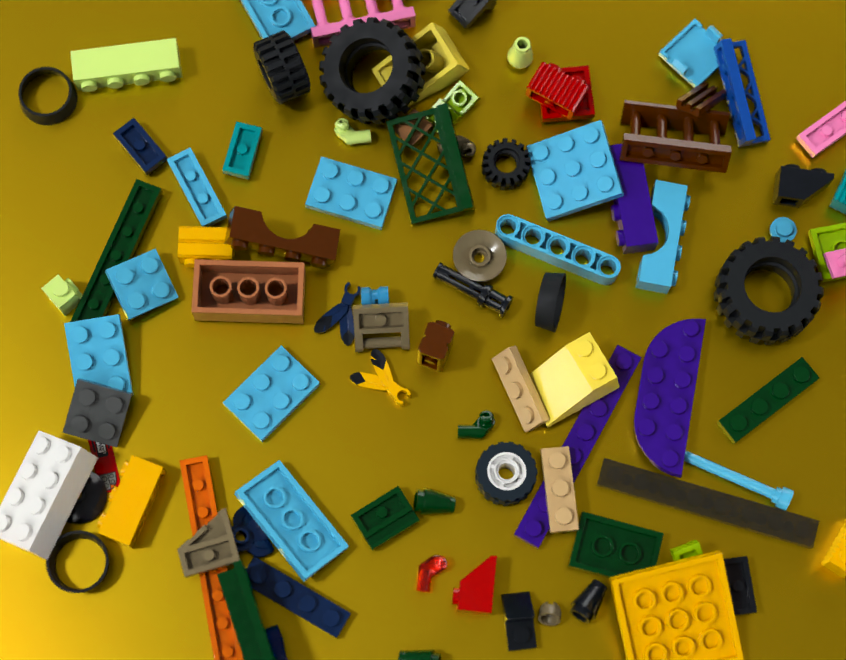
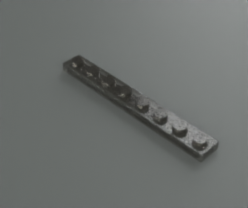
(708, 503)

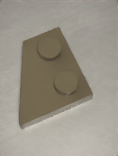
(210, 547)

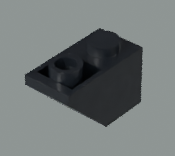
(797, 186)

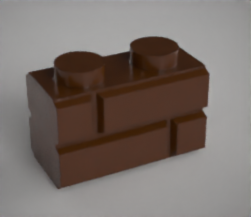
(435, 345)

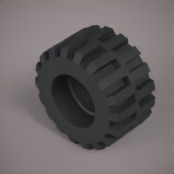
(282, 67)

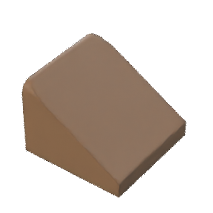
(403, 130)

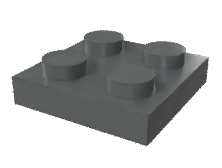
(97, 412)

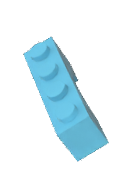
(657, 269)

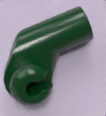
(480, 427)

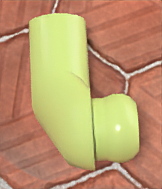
(349, 135)

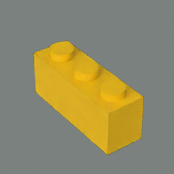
(131, 501)

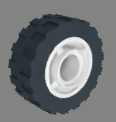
(505, 490)

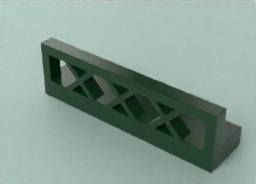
(245, 613)

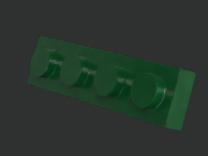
(767, 400)

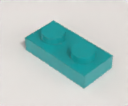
(242, 150)

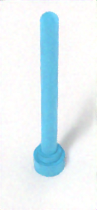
(780, 496)

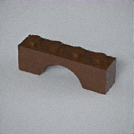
(248, 231)

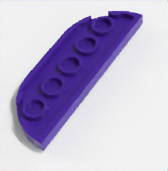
(668, 394)

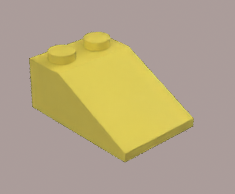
(441, 62)
(573, 378)

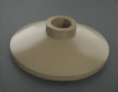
(484, 244)

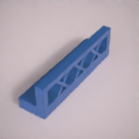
(736, 95)

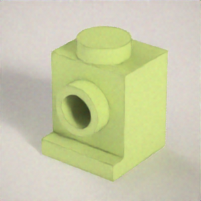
(63, 294)

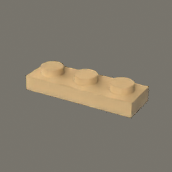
(520, 389)
(559, 489)

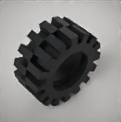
(506, 149)

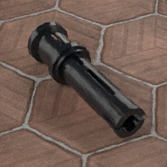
(483, 299)

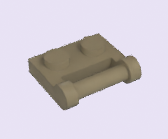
(381, 319)

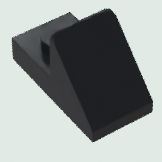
(468, 11)
(519, 621)

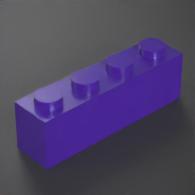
(634, 209)

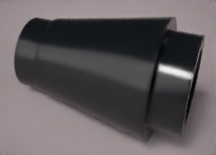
(588, 602)

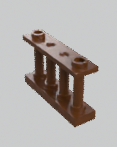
(669, 151)

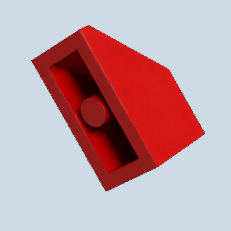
(477, 589)

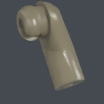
(466, 146)

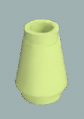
(520, 53)

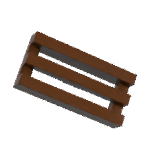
(697, 97)

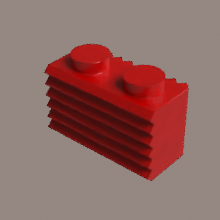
(557, 90)

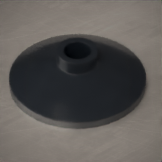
(91, 503)

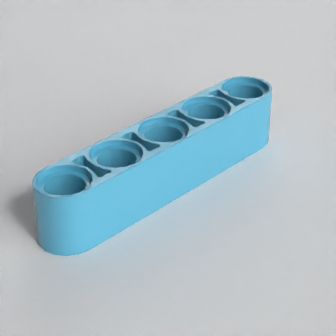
(565, 260)

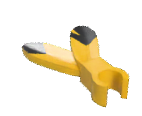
(382, 381)

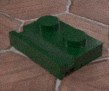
(385, 518)

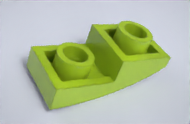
(460, 101)

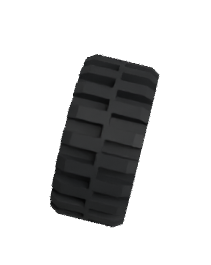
(347, 51)
(787, 263)

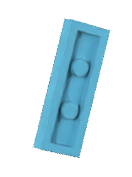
(197, 188)

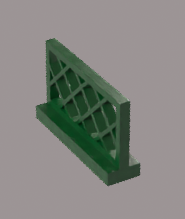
(453, 159)

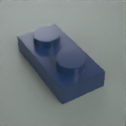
(140, 146)

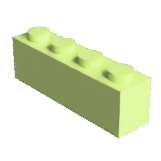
(126, 64)

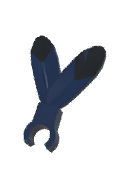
(342, 313)

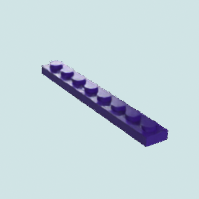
(580, 442)

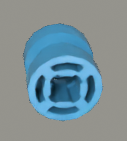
(369, 295)

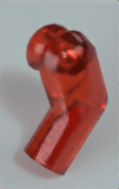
(427, 570)

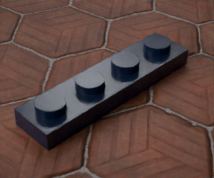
(297, 598)

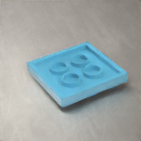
(574, 170)

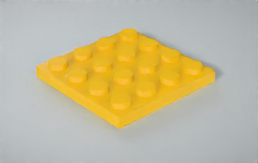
(677, 611)

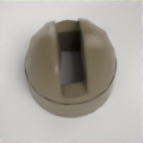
(549, 614)

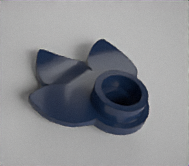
(255, 541)

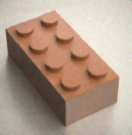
(249, 291)

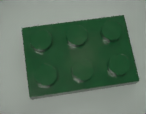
(613, 546)

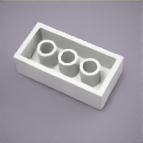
(44, 494)

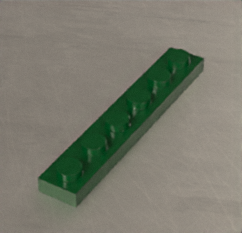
(119, 248)

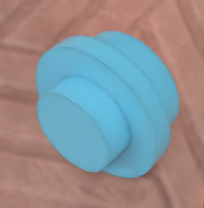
(783, 228)

